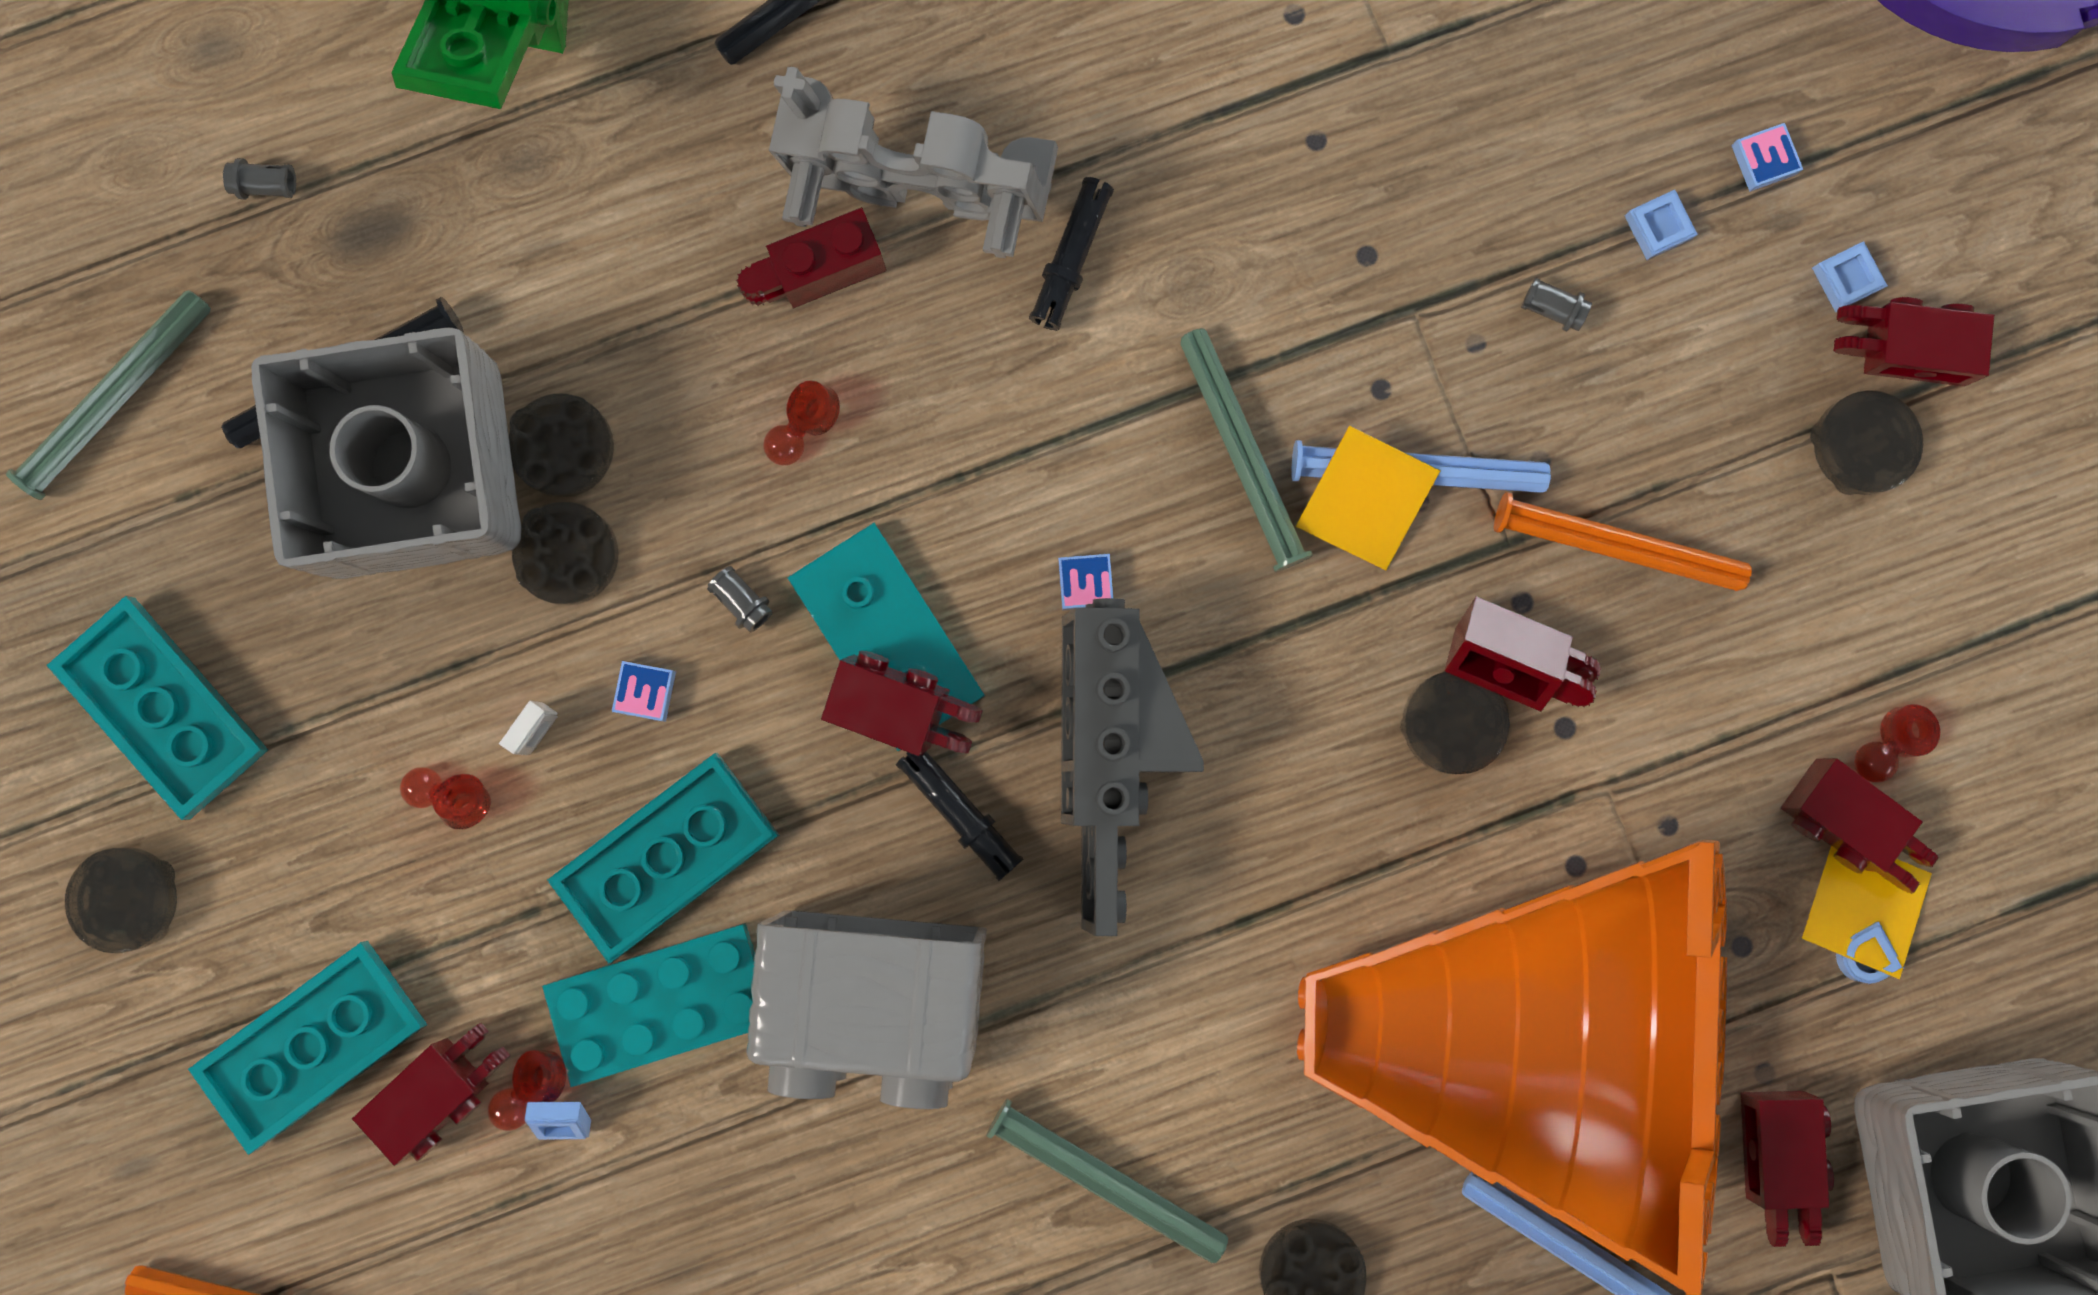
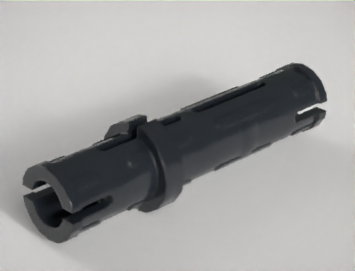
(1063, 273)
(961, 814)

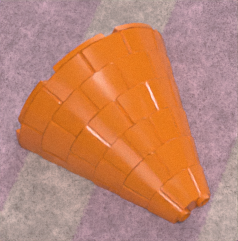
(1556, 1051)

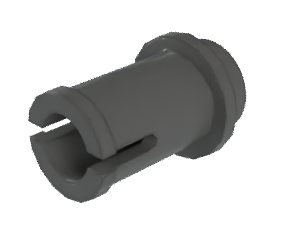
(258, 179)
(1557, 304)
(740, 599)

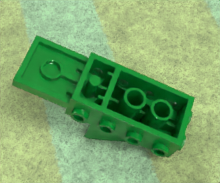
(476, 46)

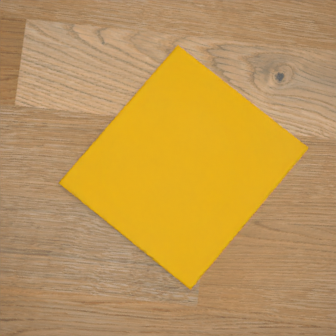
(1367, 498)
(1854, 901)

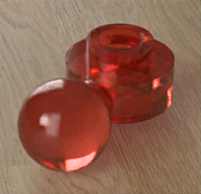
(810, 410)
(1880, 760)
(425, 788)
(535, 1078)

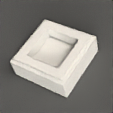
(529, 728)

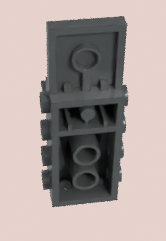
(1140, 734)

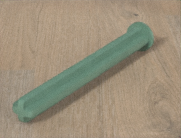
(109, 394)
(1243, 450)
(1108, 1183)

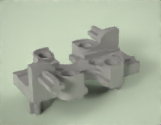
(835, 148)

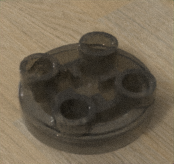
(1867, 443)
(560, 445)
(565, 553)
(1455, 724)
(121, 900)
(1312, 1260)

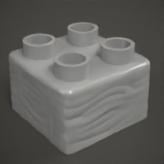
(385, 454)
(865, 1001)
(1985, 1179)

